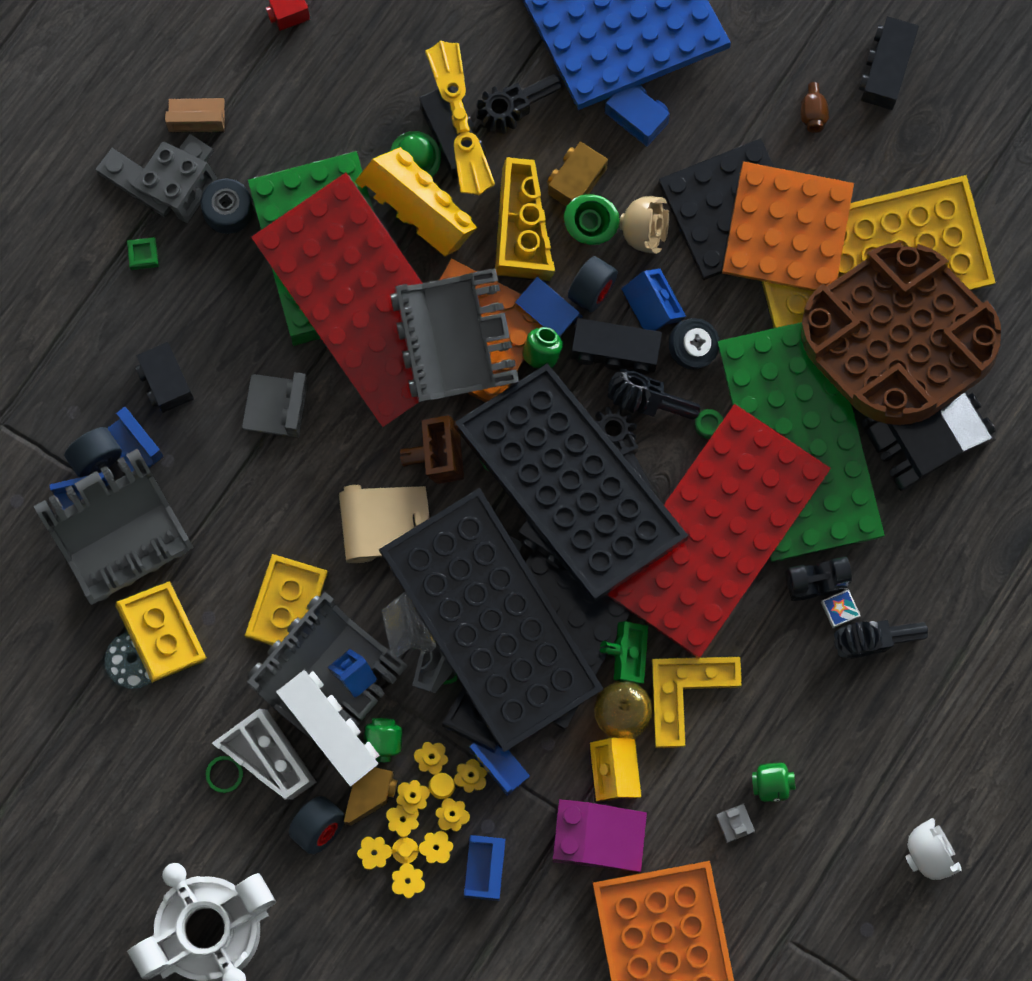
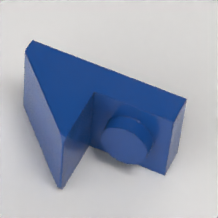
(353, 672)

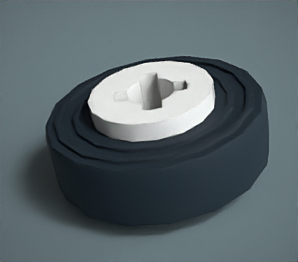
(687, 351)

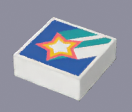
(840, 608)

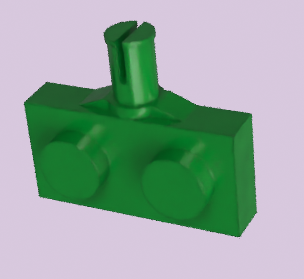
(628, 652)

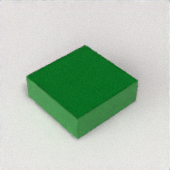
(142, 253)

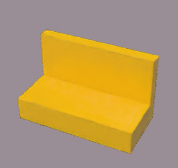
(615, 769)

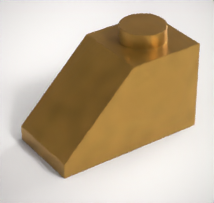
(369, 794)

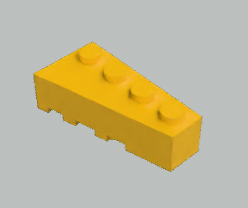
(417, 200)

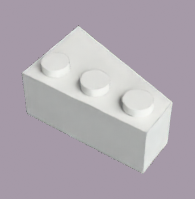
(267, 753)

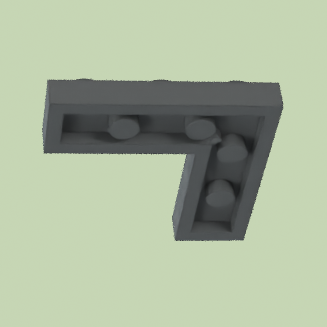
(125, 172)

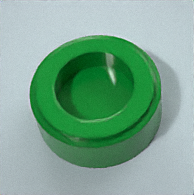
(707, 423)

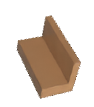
(196, 115)

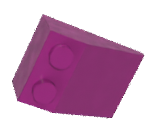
(599, 836)

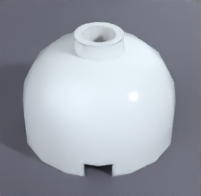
(931, 852)

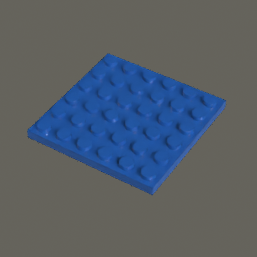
(623, 42)

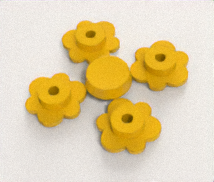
(441, 786)
(405, 851)

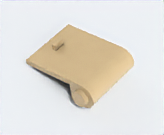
(378, 517)

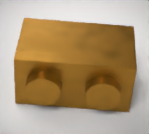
(578, 174)

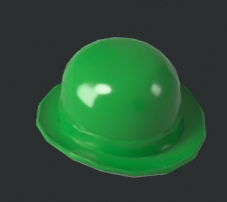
(422, 149)
(591, 219)

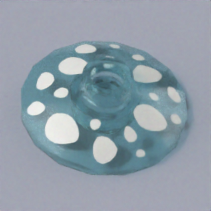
(119, 669)

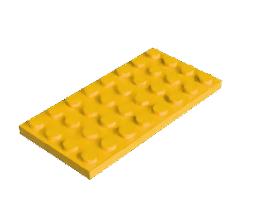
(926, 215)

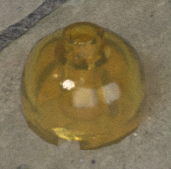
(623, 723)

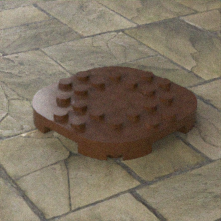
(900, 334)

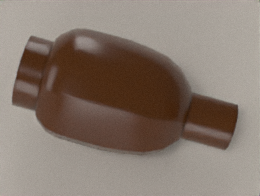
(814, 109)

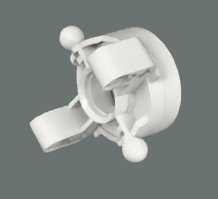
(169, 947)

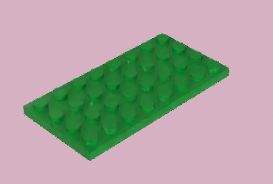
(784, 389)

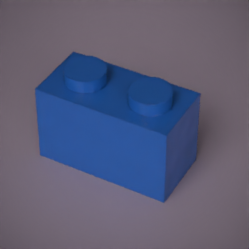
(638, 113)

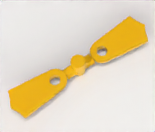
(471, 163)

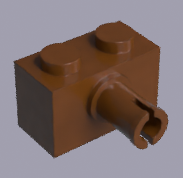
(439, 451)

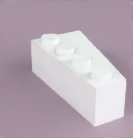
(327, 727)

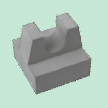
(735, 823)

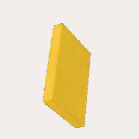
(283, 598)
(160, 631)

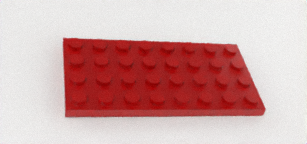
(341, 276)
(736, 512)

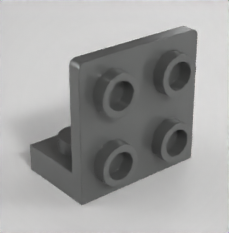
(176, 180)
(275, 404)

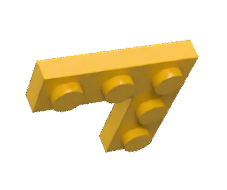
(673, 676)

